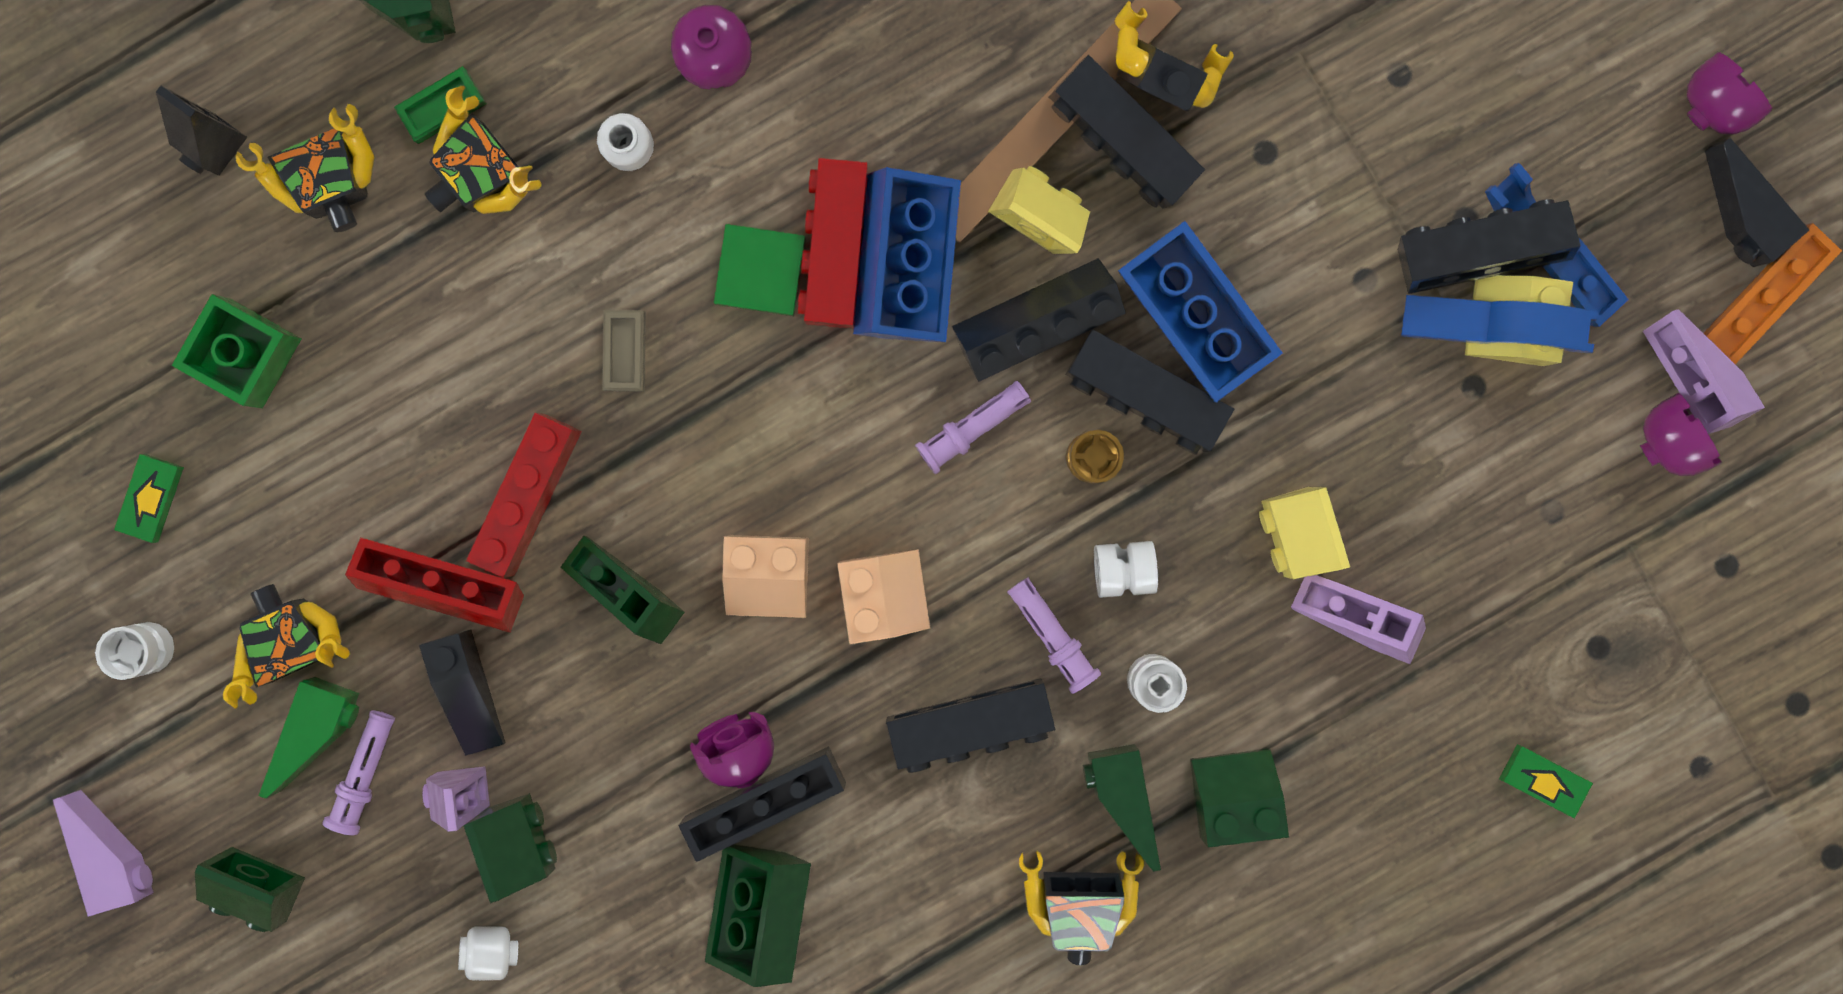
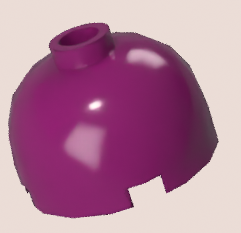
(711, 47)
(1724, 97)
(1678, 439)
(734, 751)

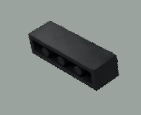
(1125, 133)
(1488, 245)
(1039, 319)
(1149, 392)
(970, 724)
(762, 804)

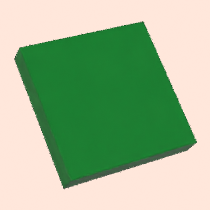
(759, 270)

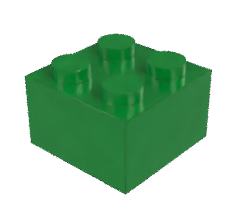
(236, 352)

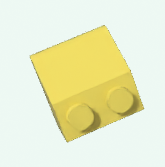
(1041, 211)
(1527, 290)
(1304, 533)

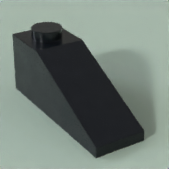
(198, 133)
(1750, 208)
(463, 691)

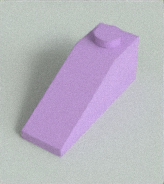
(1702, 373)
(1361, 617)
(456, 796)
(103, 859)

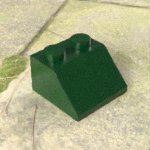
(417, 18)
(1238, 798)
(510, 847)
(247, 889)

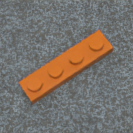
(1771, 293)

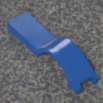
(1592, 285)
(1498, 322)

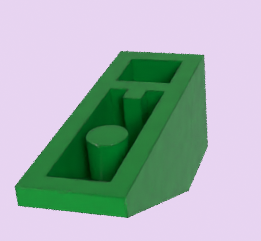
(314, 722)

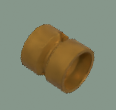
(1095, 456)

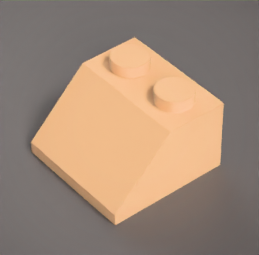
(765, 576)
(883, 596)

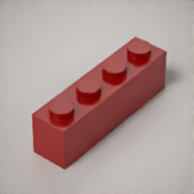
(835, 243)
(523, 495)
(435, 585)

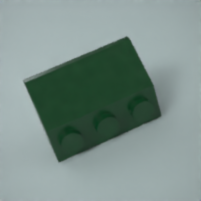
(757, 914)

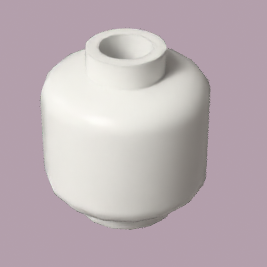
(622, 129)
(487, 953)

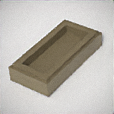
(624, 350)

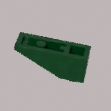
(622, 591)
(1122, 790)

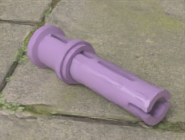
(957, 436)
(1063, 650)
(352, 792)

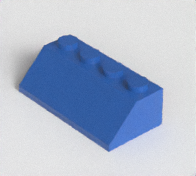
(906, 256)
(1200, 311)

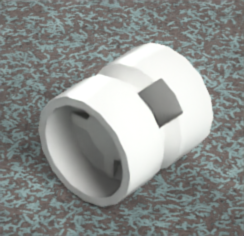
(1125, 569)
(134, 650)
(1156, 683)

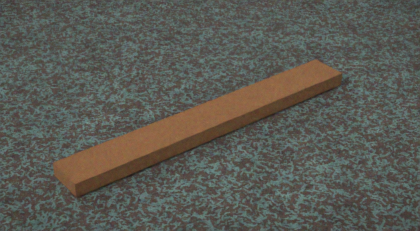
(1042, 126)

